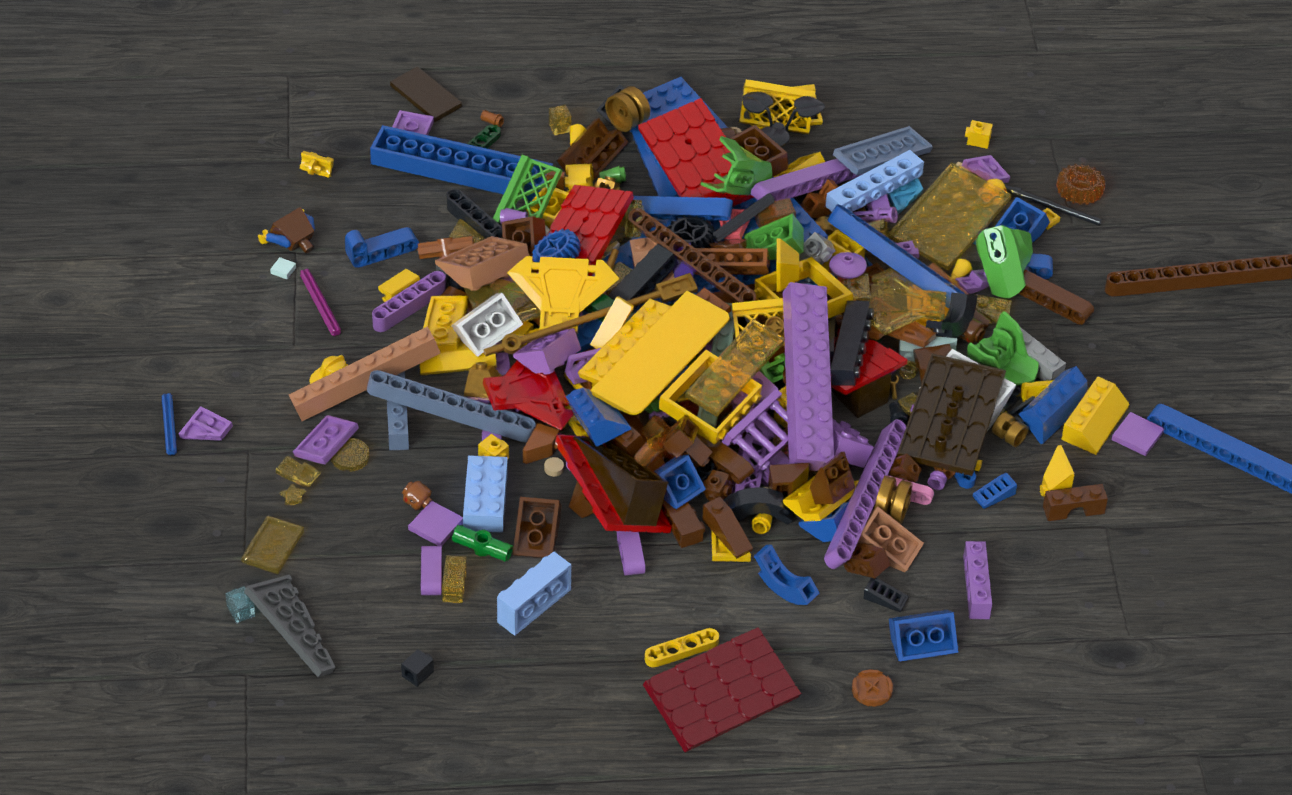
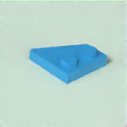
(905, 195)

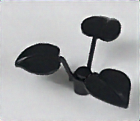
(759, 101)

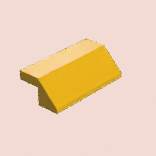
(455, 361)
(803, 505)

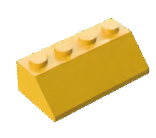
(1095, 416)

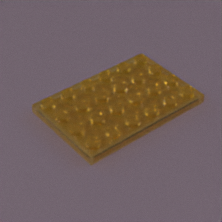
(950, 215)

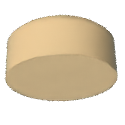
(553, 466)

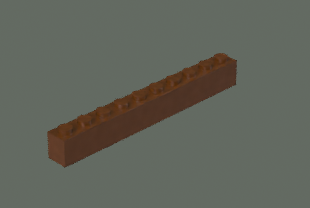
(684, 520)

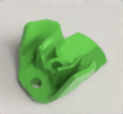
(744, 172)
(1005, 272)
(1006, 352)

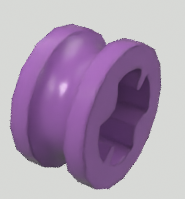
(934, 476)

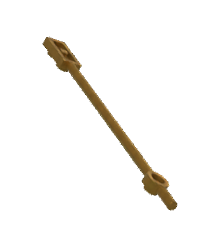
(666, 291)

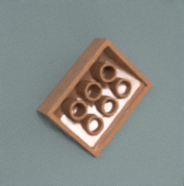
(483, 261)

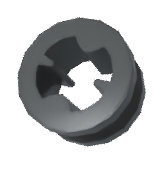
(815, 252)

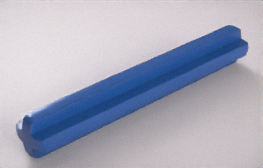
(169, 425)

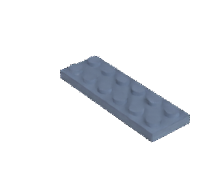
(875, 151)

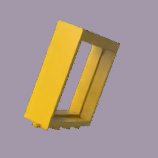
(811, 268)
(703, 362)

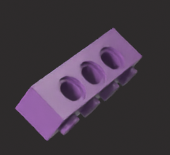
(977, 580)

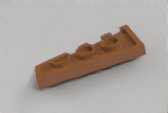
(914, 334)

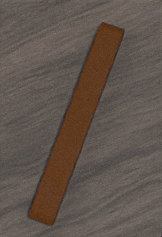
(687, 253)

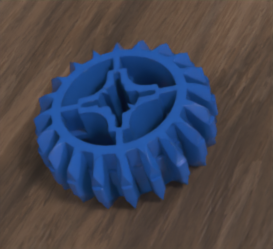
(558, 245)

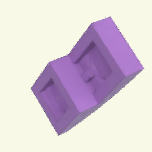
(974, 282)

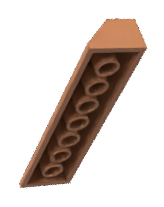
(354, 377)

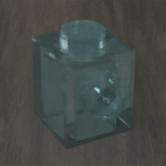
(239, 604)

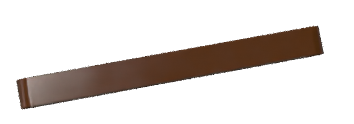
(1199, 275)

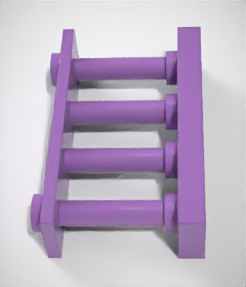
(747, 425)

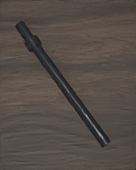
(1017, 192)

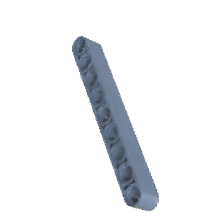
(450, 406)

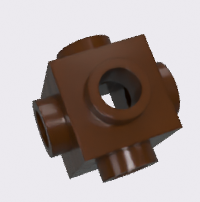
(905, 468)
(718, 485)

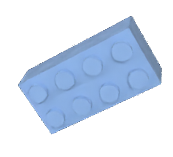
(485, 493)
(533, 593)

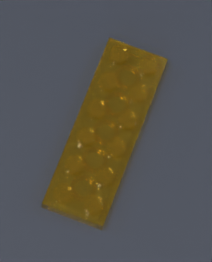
(734, 367)

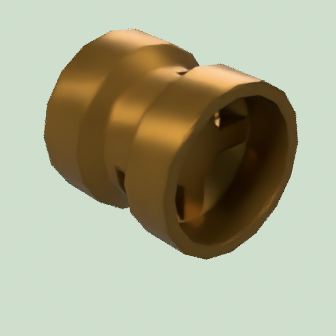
(775, 324)

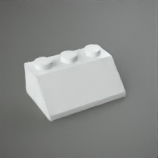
(487, 324)

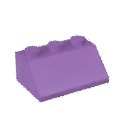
(549, 351)

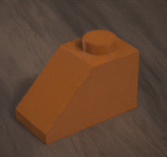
(540, 444)

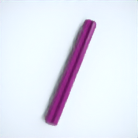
(320, 302)

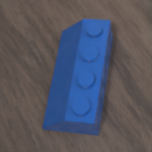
(1054, 404)
(596, 417)

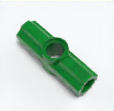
(482, 543)

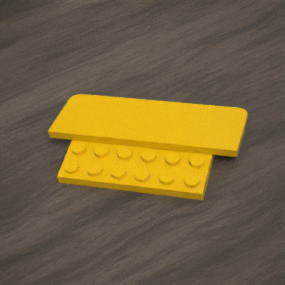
(651, 351)

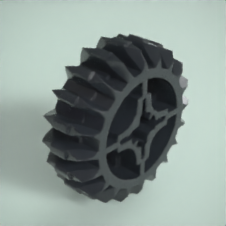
(693, 231)

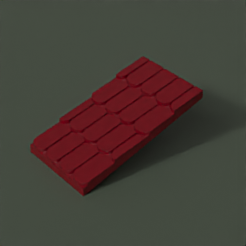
(721, 689)

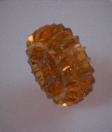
(1080, 184)

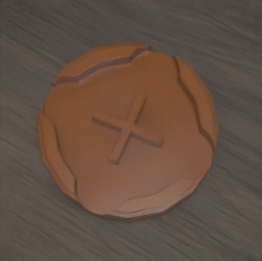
(872, 688)

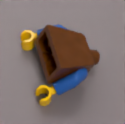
(291, 231)

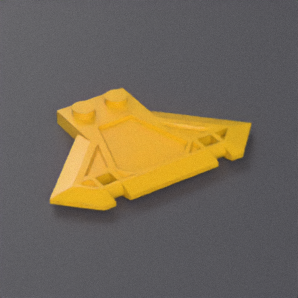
(562, 286)

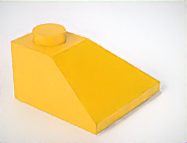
(787, 265)
(1058, 473)

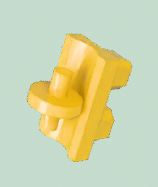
(316, 164)

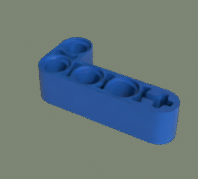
(378, 248)

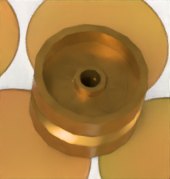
(627, 108)
(894, 499)

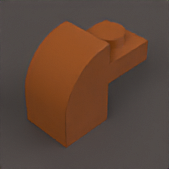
(815, 203)

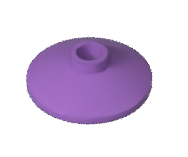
(847, 265)

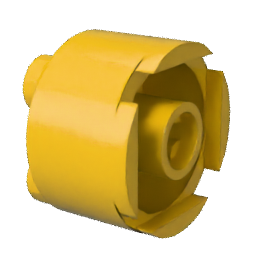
(579, 175)

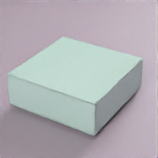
(283, 268)

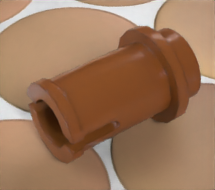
(495, 119)

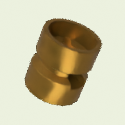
(1010, 429)

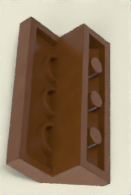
(594, 147)

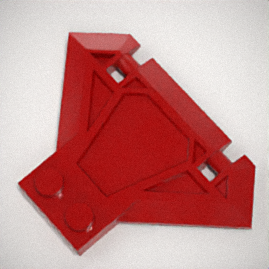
(530, 393)

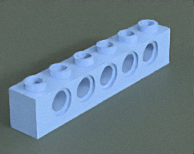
(876, 182)

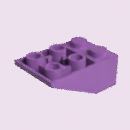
(848, 440)

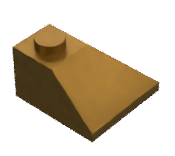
(475, 378)

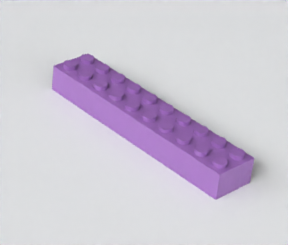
(808, 375)

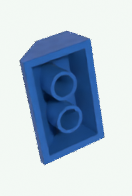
(923, 635)

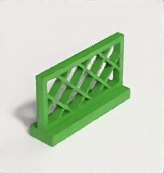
(517, 184)

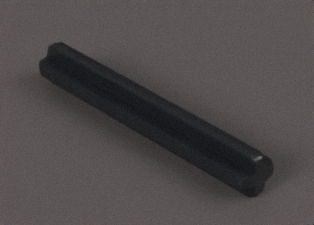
(743, 217)

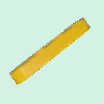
(683, 650)

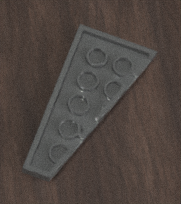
(290, 617)

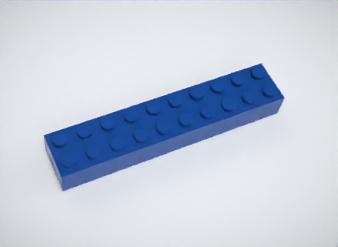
(447, 160)

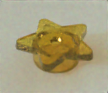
(292, 490)

